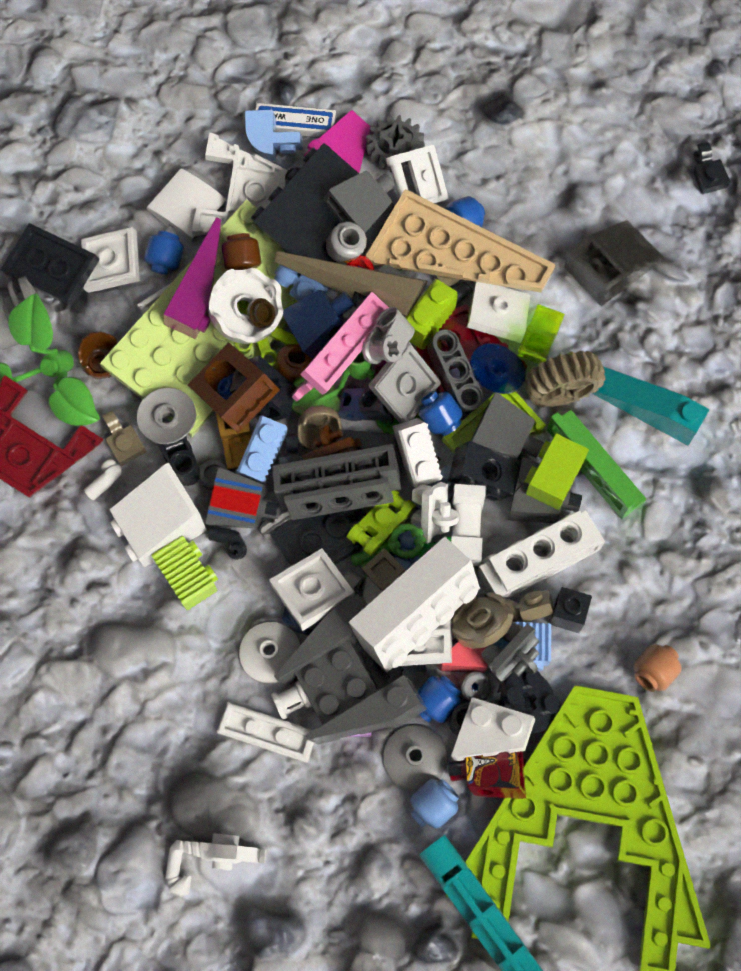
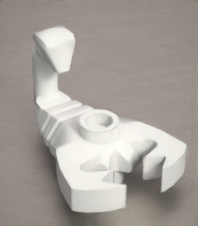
(222, 851)

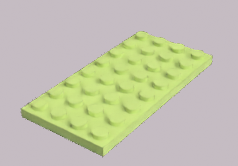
(161, 357)

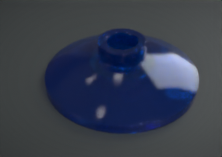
(497, 368)

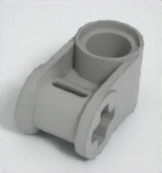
(388, 337)

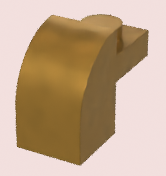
(233, 442)

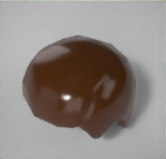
(93, 350)

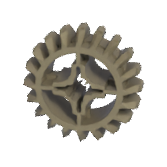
(565, 379)

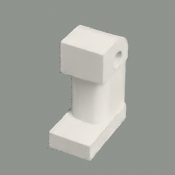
(468, 502)

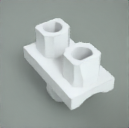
(435, 513)

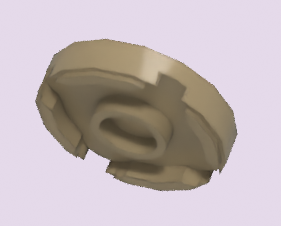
(482, 621)

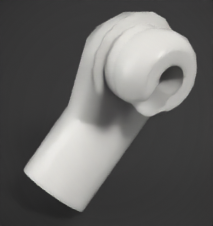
(110, 474)

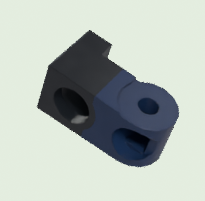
(363, 405)

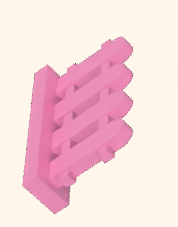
(341, 348)

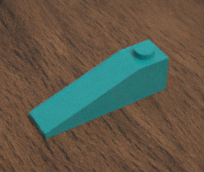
(654, 405)

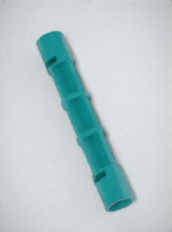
(477, 907)

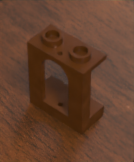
(246, 400)

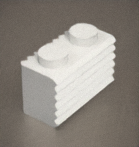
(417, 452)

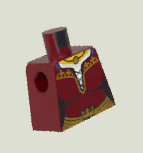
(492, 775)

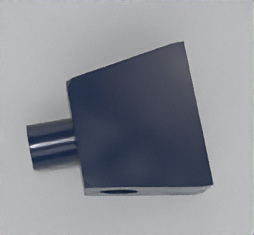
(317, 319)

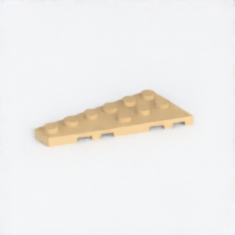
(440, 243)

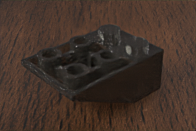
(611, 260)

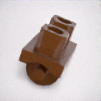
(331, 447)

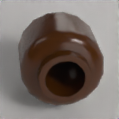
(241, 252)
(291, 363)

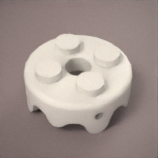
(238, 286)

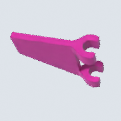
(346, 139)

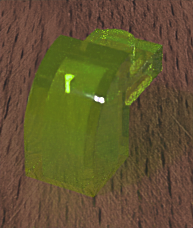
(540, 334)

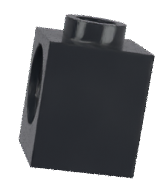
(570, 610)

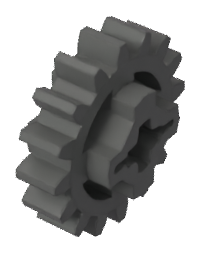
(383, 138)

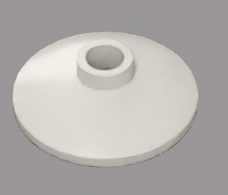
(251, 651)

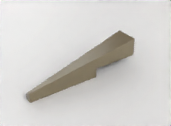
(390, 288)

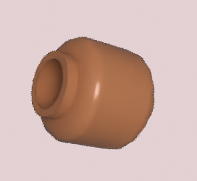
(657, 667)

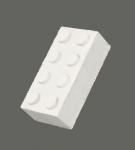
(415, 604)

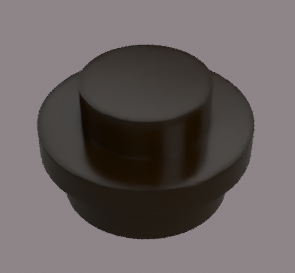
(260, 313)

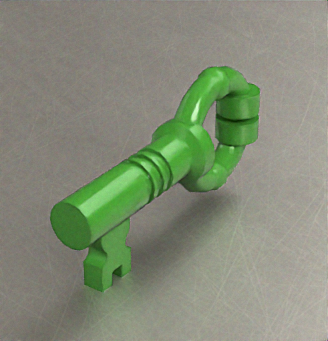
(393, 546)

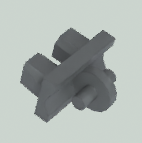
(515, 656)

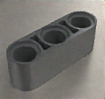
(454, 357)

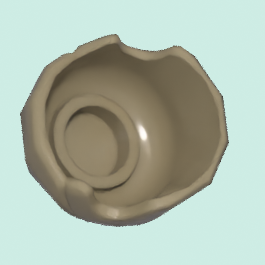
(312, 420)

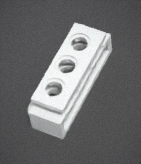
(533, 569)

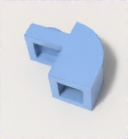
(263, 136)

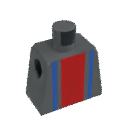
(239, 502)

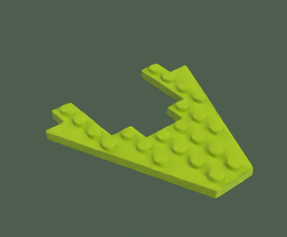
(600, 770)

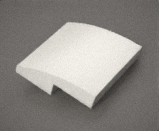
(179, 201)

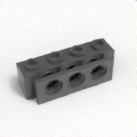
(325, 486)

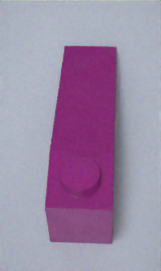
(189, 305)

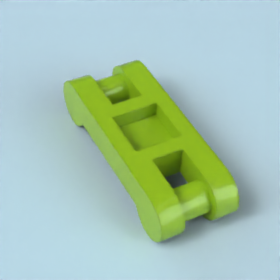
(380, 523)

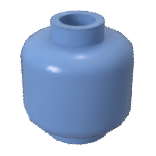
(434, 803)

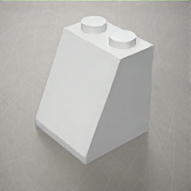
(156, 515)

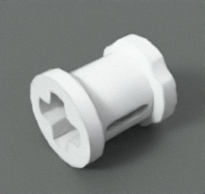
(291, 700)

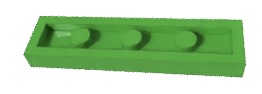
(599, 465)

